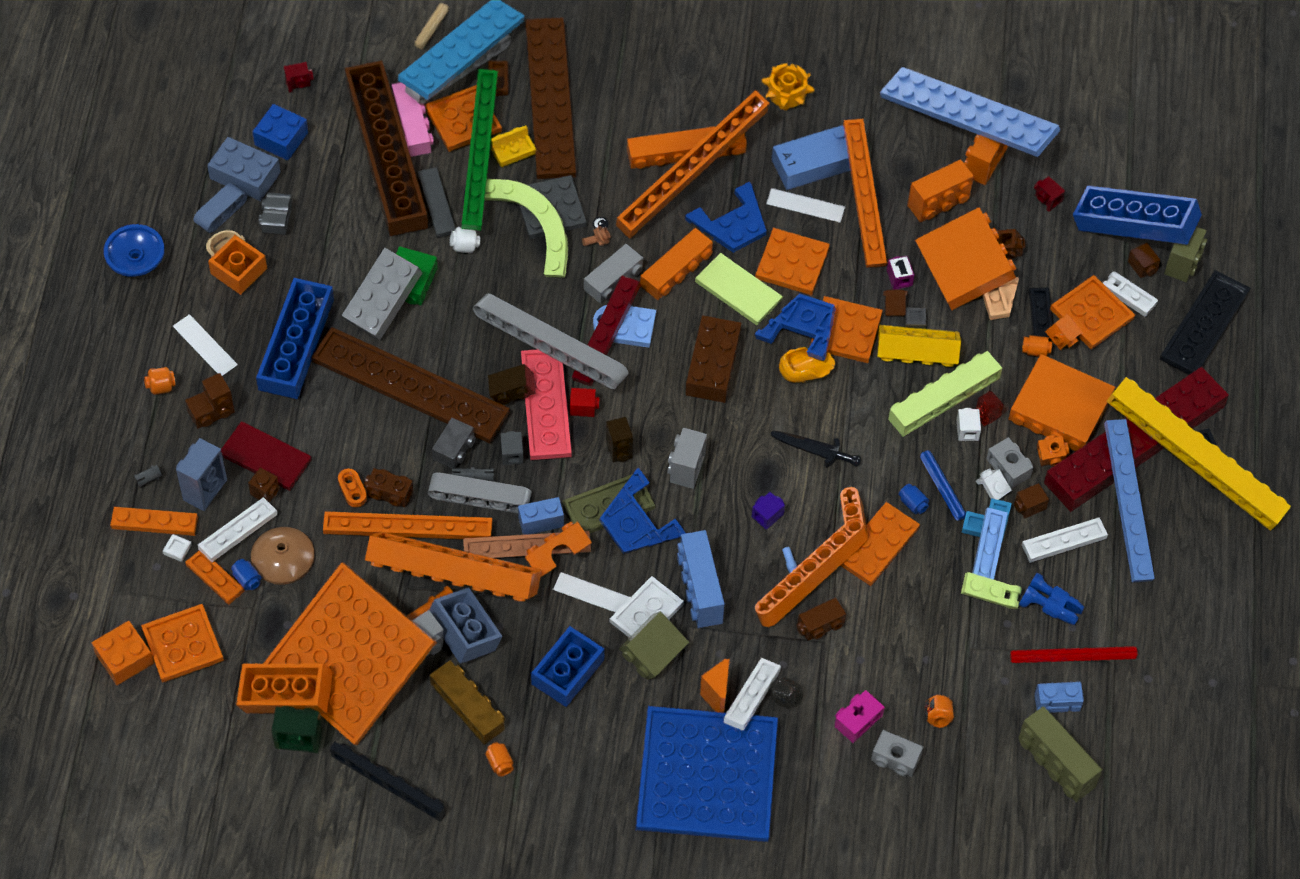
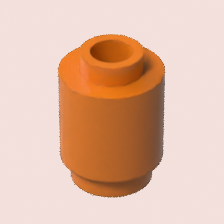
(1036, 345)
(499, 759)

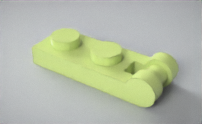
(991, 590)

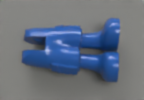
(1058, 603)

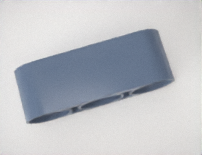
(220, 207)

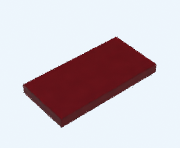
(256, 449)

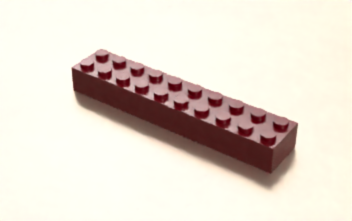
(1090, 467)

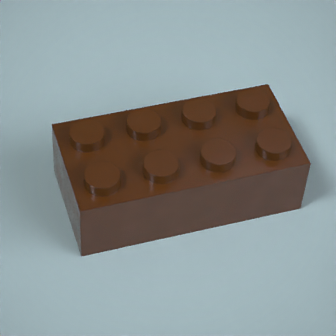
(713, 359)

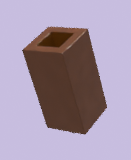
(821, 619)

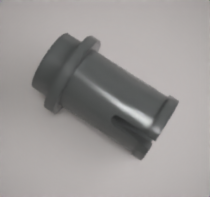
(149, 474)

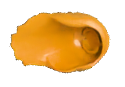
(799, 367)

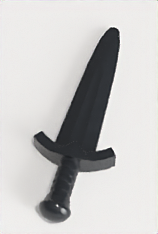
(827, 451)

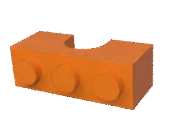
(571, 537)

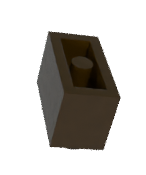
(511, 384)
(619, 439)

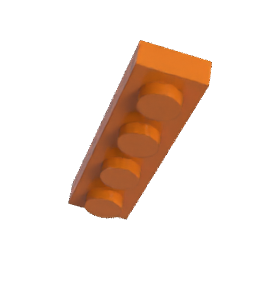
(154, 521)

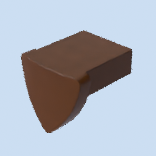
(895, 302)

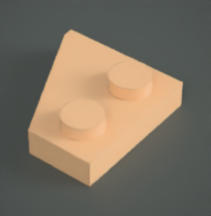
(1000, 300)

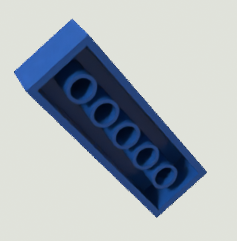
(1137, 214)
(295, 338)

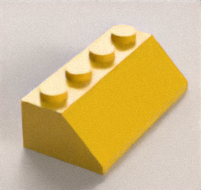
(918, 345)

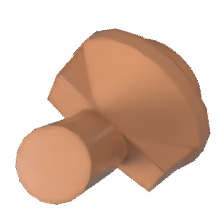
(601, 236)

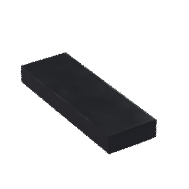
(1040, 311)

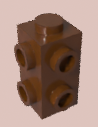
(389, 487)

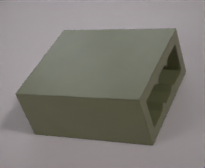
(653, 645)

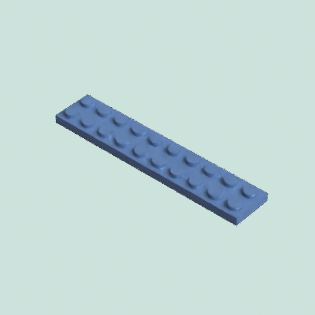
(970, 111)

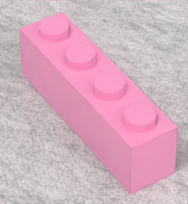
(412, 121)

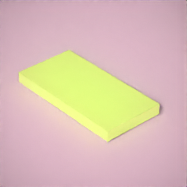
(738, 289)

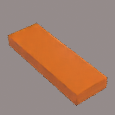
(215, 577)

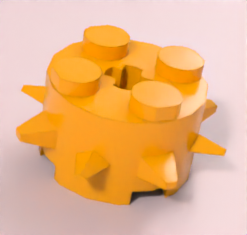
(787, 86)

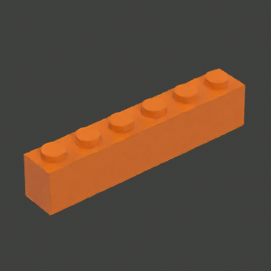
(671, 147)

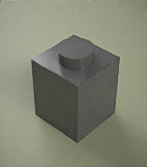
(511, 448)

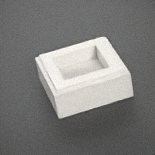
(177, 548)

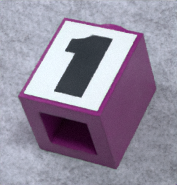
(900, 272)

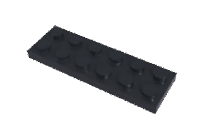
(1204, 323)

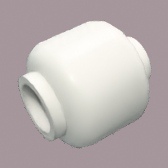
(464, 240)

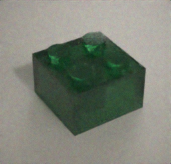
(297, 729)

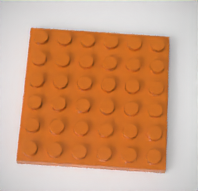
(364, 645)

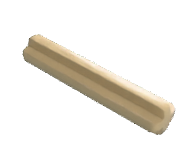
(431, 26)

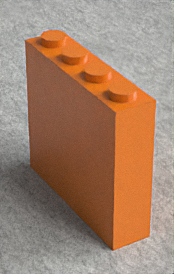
(966, 258)
(1061, 402)

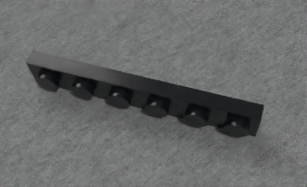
(381, 776)

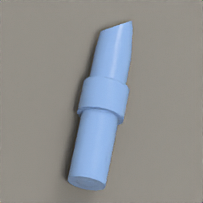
(790, 562)

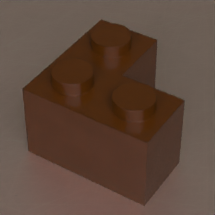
(212, 403)

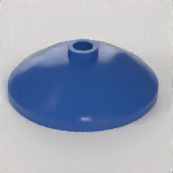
(133, 242)

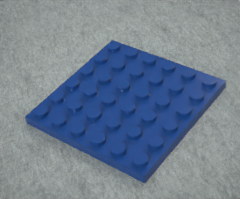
(706, 775)

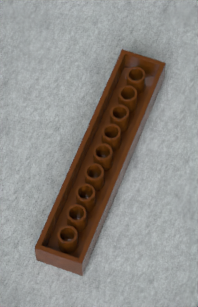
(386, 148)

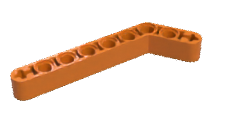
(818, 564)

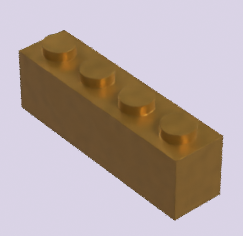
(467, 702)

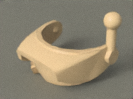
(219, 239)

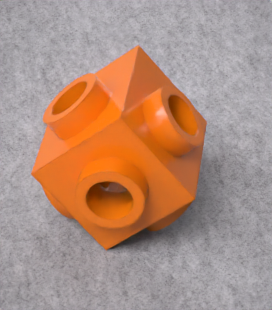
(1052, 450)

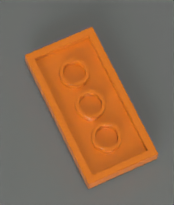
(887, 536)

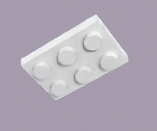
(646, 601)

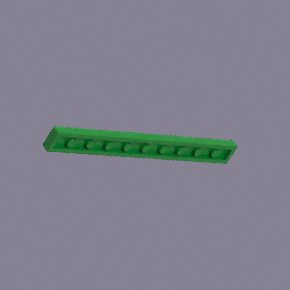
(479, 150)

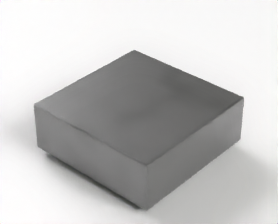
(915, 318)

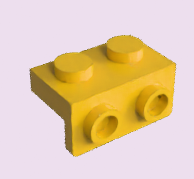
(512, 146)

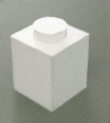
(968, 424)

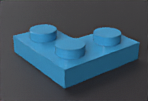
(973, 521)

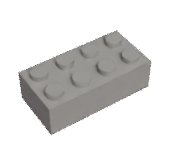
(382, 294)

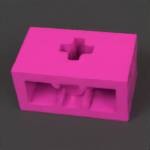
(858, 716)

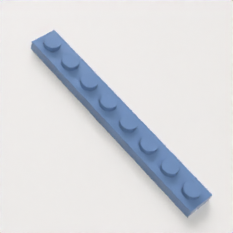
(1129, 501)

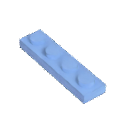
(990, 543)

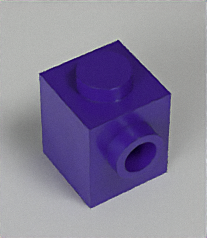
(768, 510)

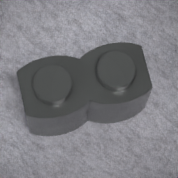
(276, 213)

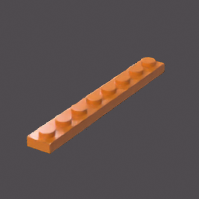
(864, 193)
(407, 525)

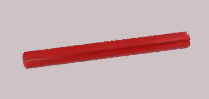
(1073, 654)

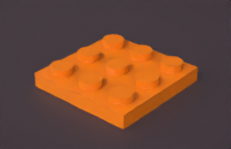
(454, 118)
(792, 261)
(1094, 311)
(853, 330)
(182, 643)

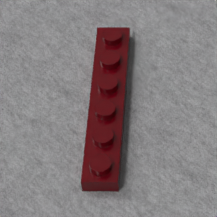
(611, 321)

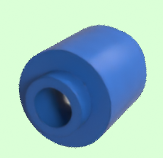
(914, 499)
(246, 574)

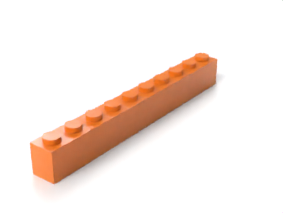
(692, 164)

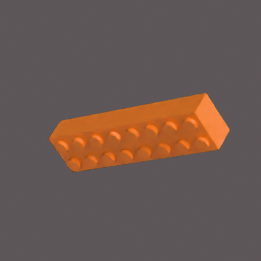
(453, 565)

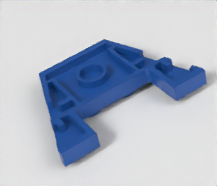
(736, 227)
(806, 317)
(629, 523)

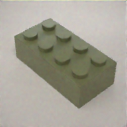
(1059, 754)

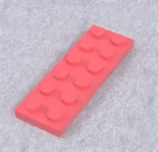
(547, 408)

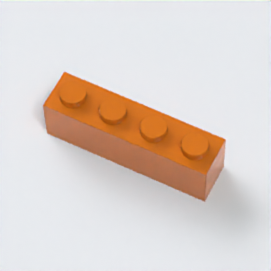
(676, 264)

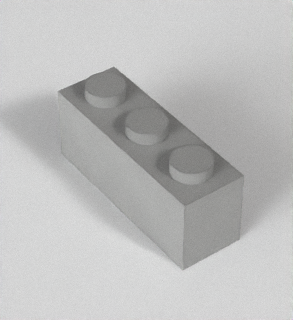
(604, 278)

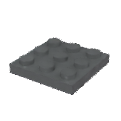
(564, 198)

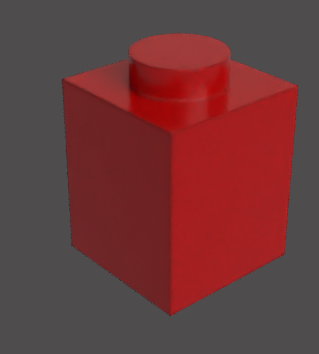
(583, 402)

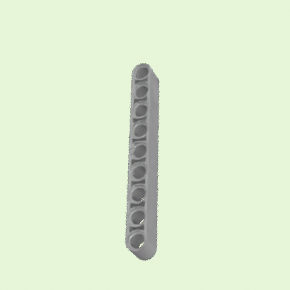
(550, 341)

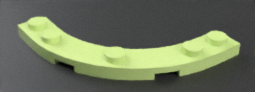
(546, 214)

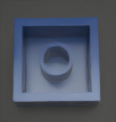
(280, 132)

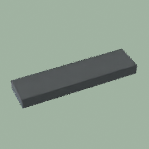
(436, 202)

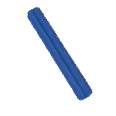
(943, 485)

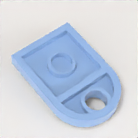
(636, 327)

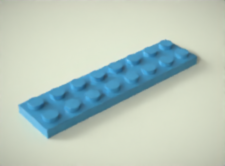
(461, 48)

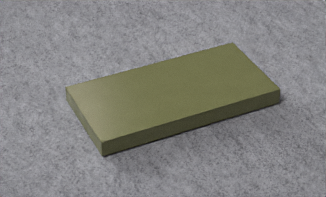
(590, 505)

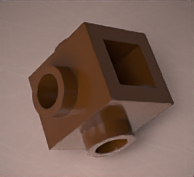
(1012, 241)

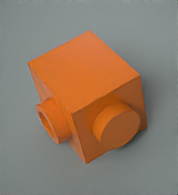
(1064, 332)

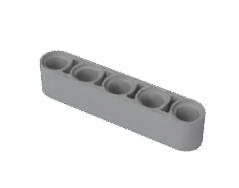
(478, 492)

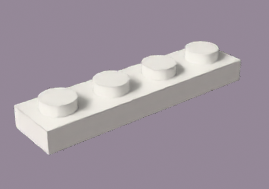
(237, 529)
(1064, 540)
(752, 694)

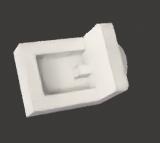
(994, 483)

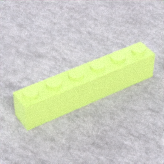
(944, 393)

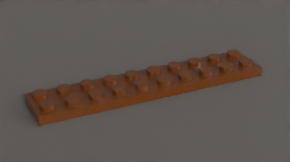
(550, 98)
(409, 384)

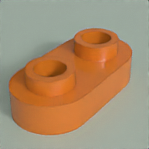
(352, 489)

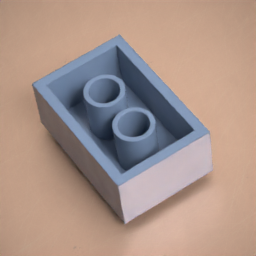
(244, 167)
(201, 474)
(465, 625)

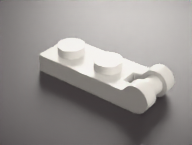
(1130, 294)

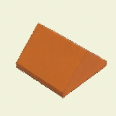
(714, 686)

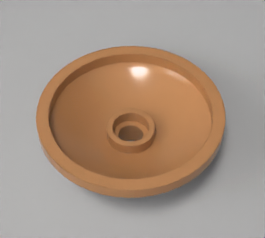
(284, 565)

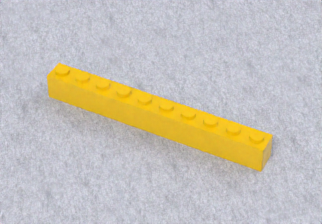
(1198, 453)

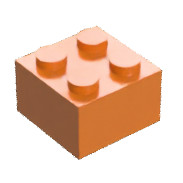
(237, 264)
(122, 652)

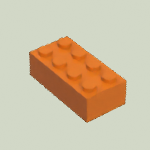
(279, 685)

